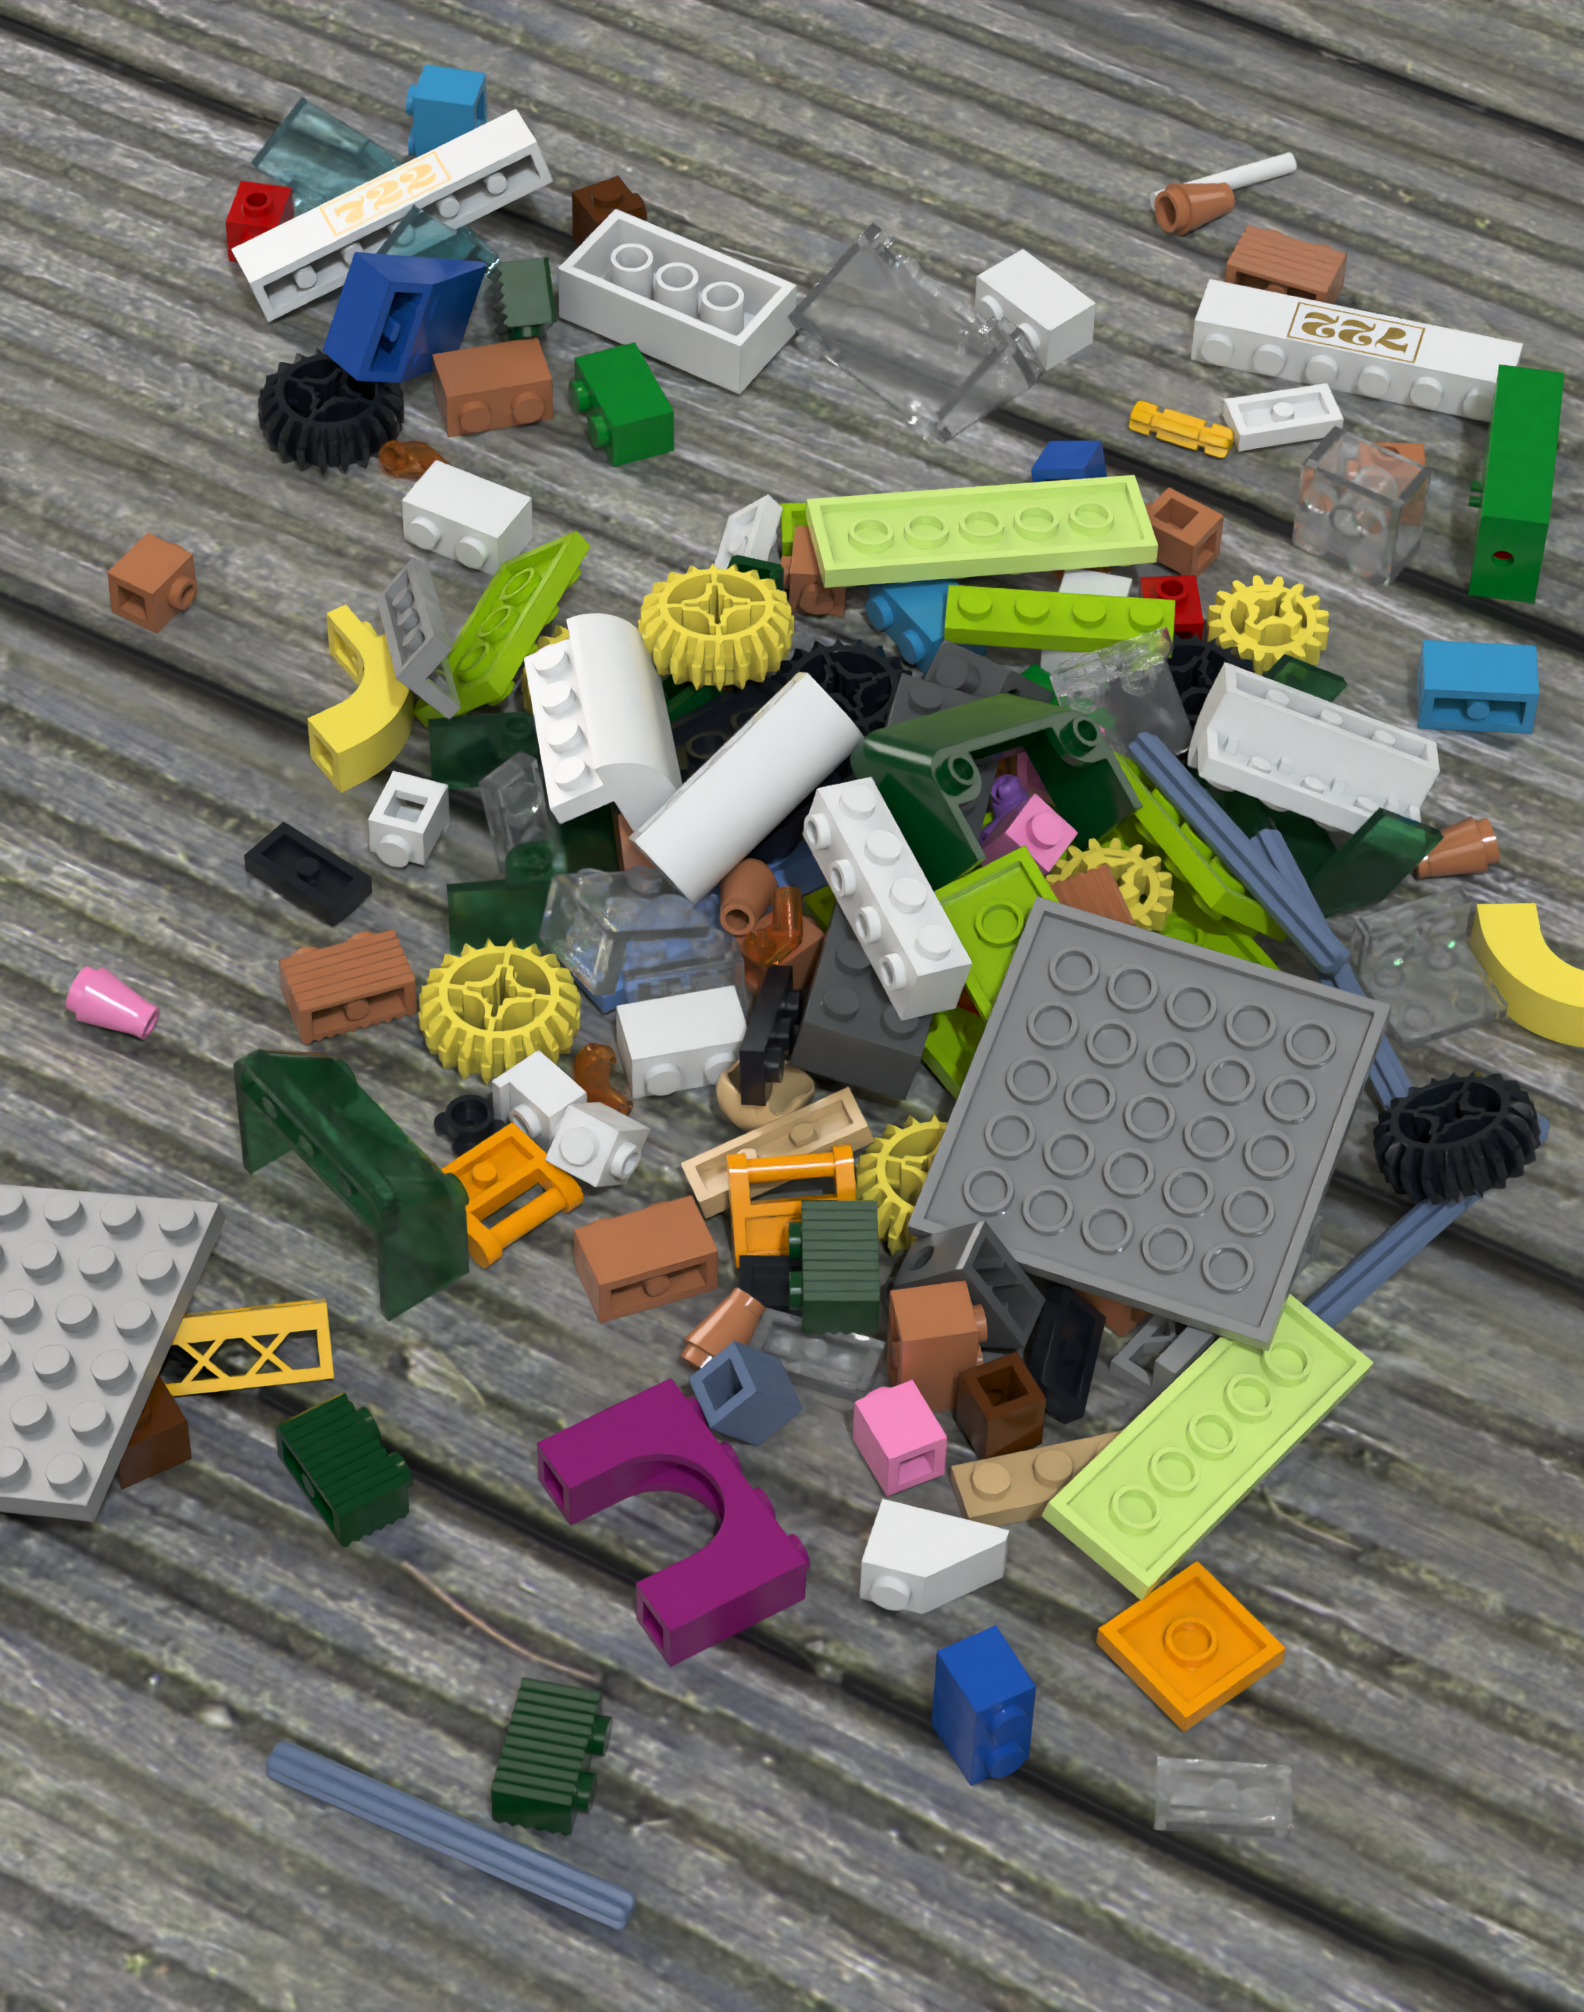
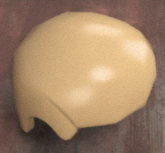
(784, 1098)

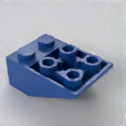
(400, 314)

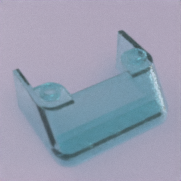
(328, 158)

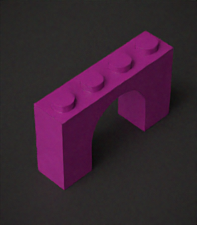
(665, 1445)

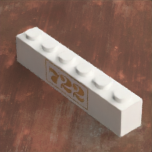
(449, 182)
(1350, 350)

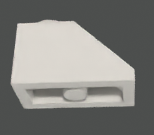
(928, 1558)

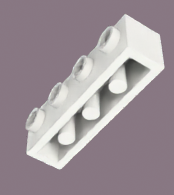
(886, 898)

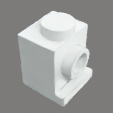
(406, 832)
(535, 1097)

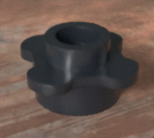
(463, 1113)

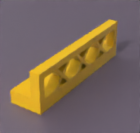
(246, 1323)

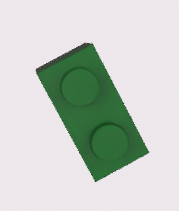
(622, 404)

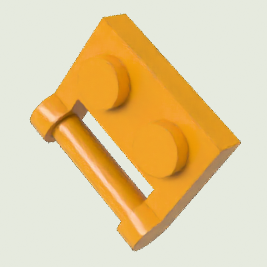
(499, 1173)
(762, 1225)

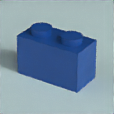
(983, 1706)

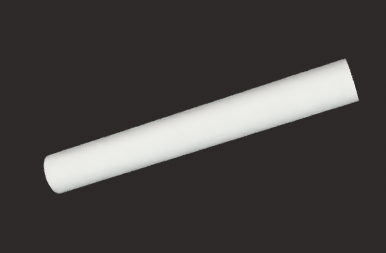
(1248, 174)

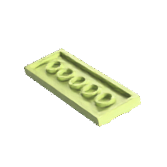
(980, 531)
(1204, 1447)

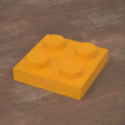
(1190, 1646)

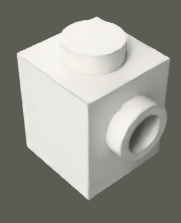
(597, 1144)

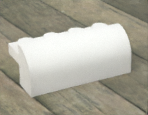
(602, 721)
(1308, 753)
(747, 788)

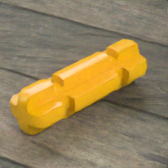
(1181, 429)

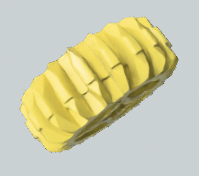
(716, 626)
(498, 1009)
(895, 1175)

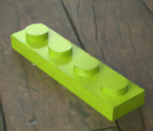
(1050, 618)

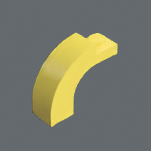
(375, 722)
(1535, 983)

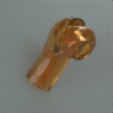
(408, 458)
(593, 1073)

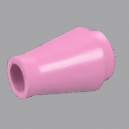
(109, 1003)

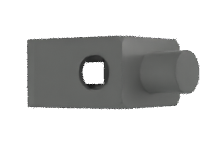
(979, 676)
(991, 1276)

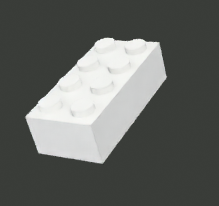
(677, 300)

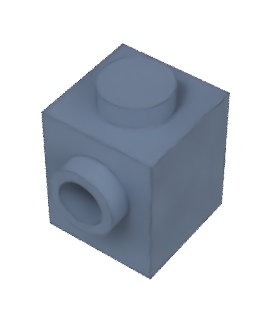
(745, 1393)

